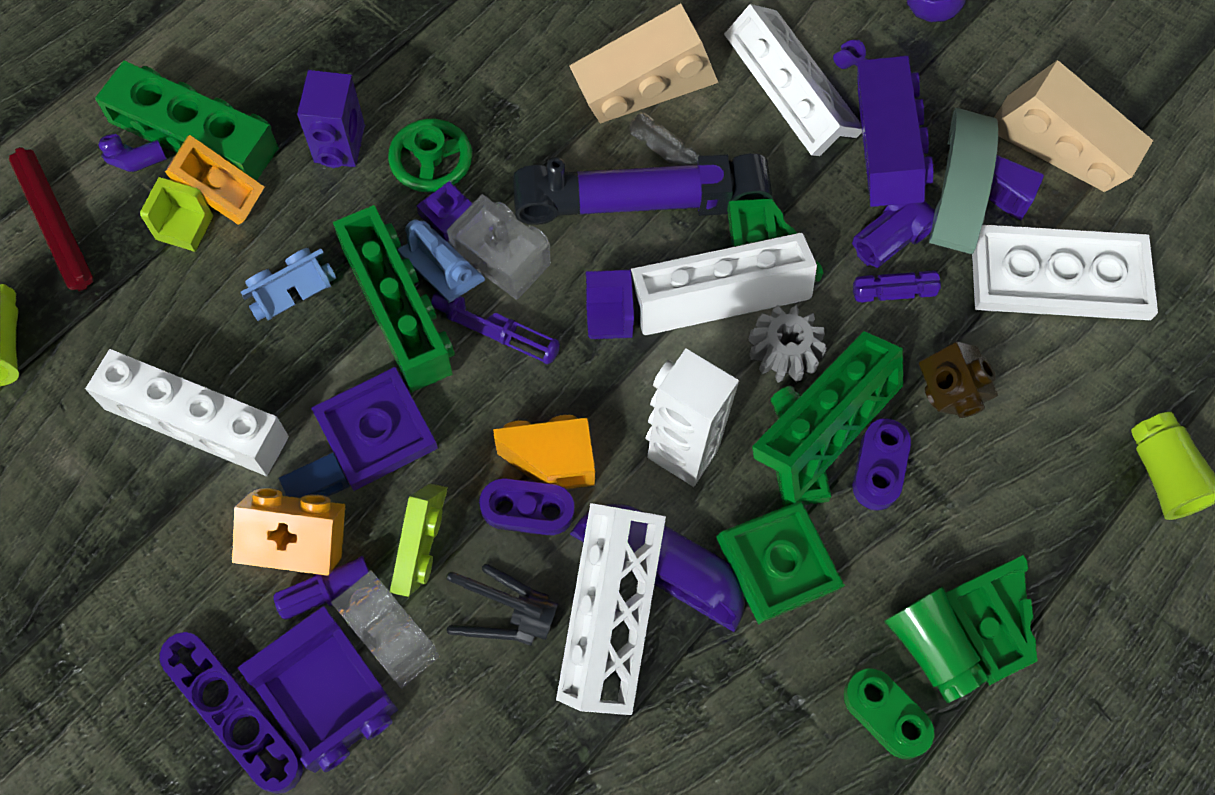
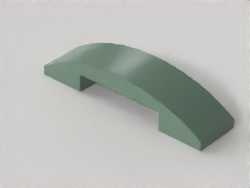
(966, 181)

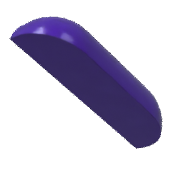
(688, 572)

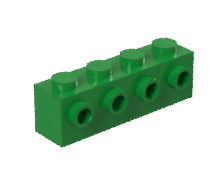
(391, 294)

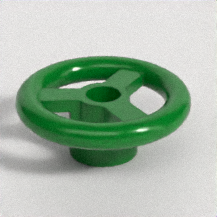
(424, 136)

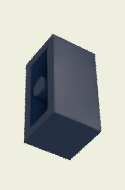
(316, 478)

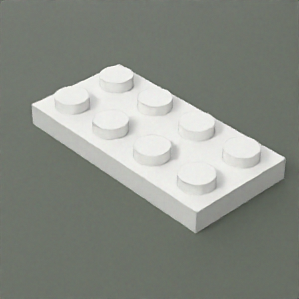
(1064, 272)

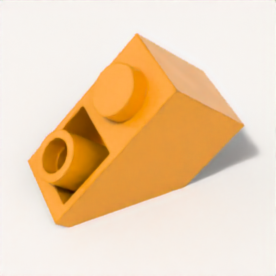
(549, 451)

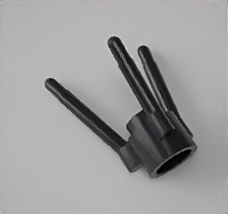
(531, 610)

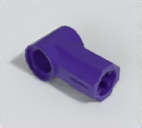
(893, 232)

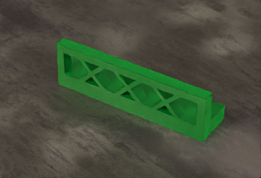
(831, 413)

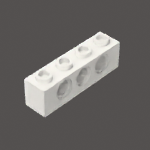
(188, 412)
(689, 415)

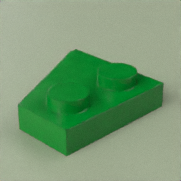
(997, 619)

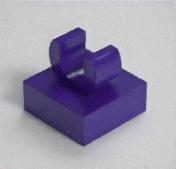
(443, 208)

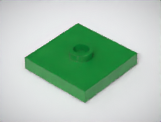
(779, 561)

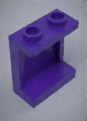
(319, 691)

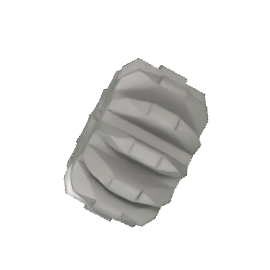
(798, 355)

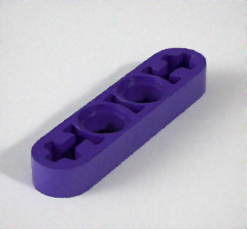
(225, 716)

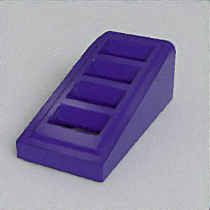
(1014, 187)

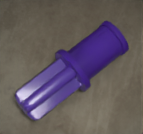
(319, 589)

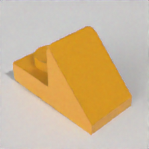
(219, 181)

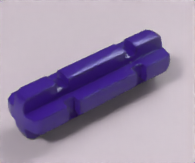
(896, 286)

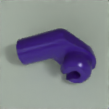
(127, 157)

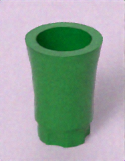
(939, 645)

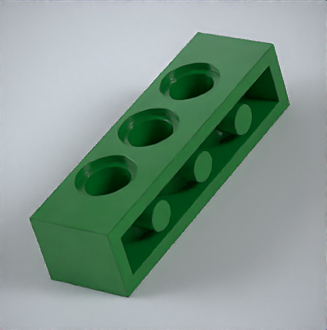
(170, 112)

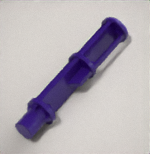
(495, 327)

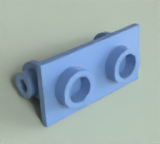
(438, 261)
(271, 289)

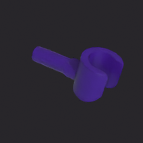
(849, 55)

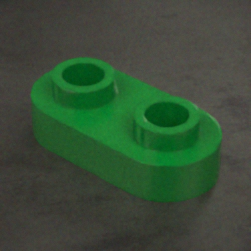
(887, 715)

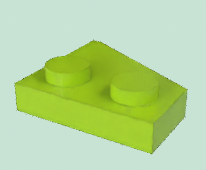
(418, 531)

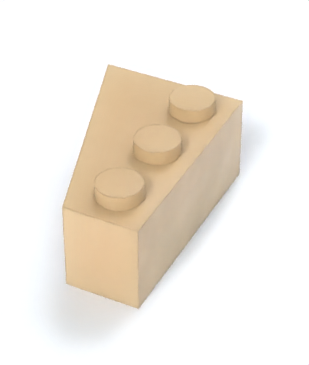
(1072, 128)

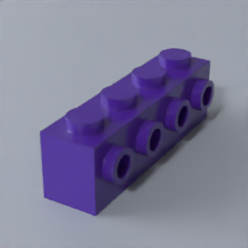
(892, 131)

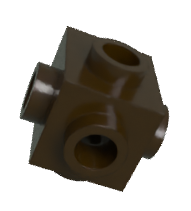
(958, 380)

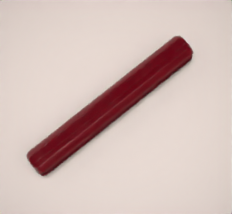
(51, 219)

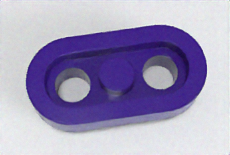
(881, 461)
(528, 503)

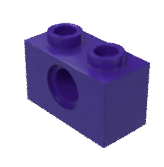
(331, 118)

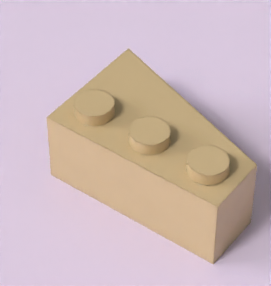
(645, 67)

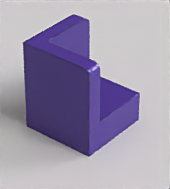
(609, 304)

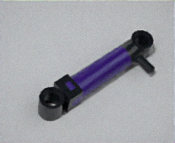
(549, 191)

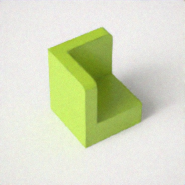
(176, 214)

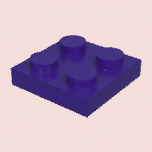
(374, 428)

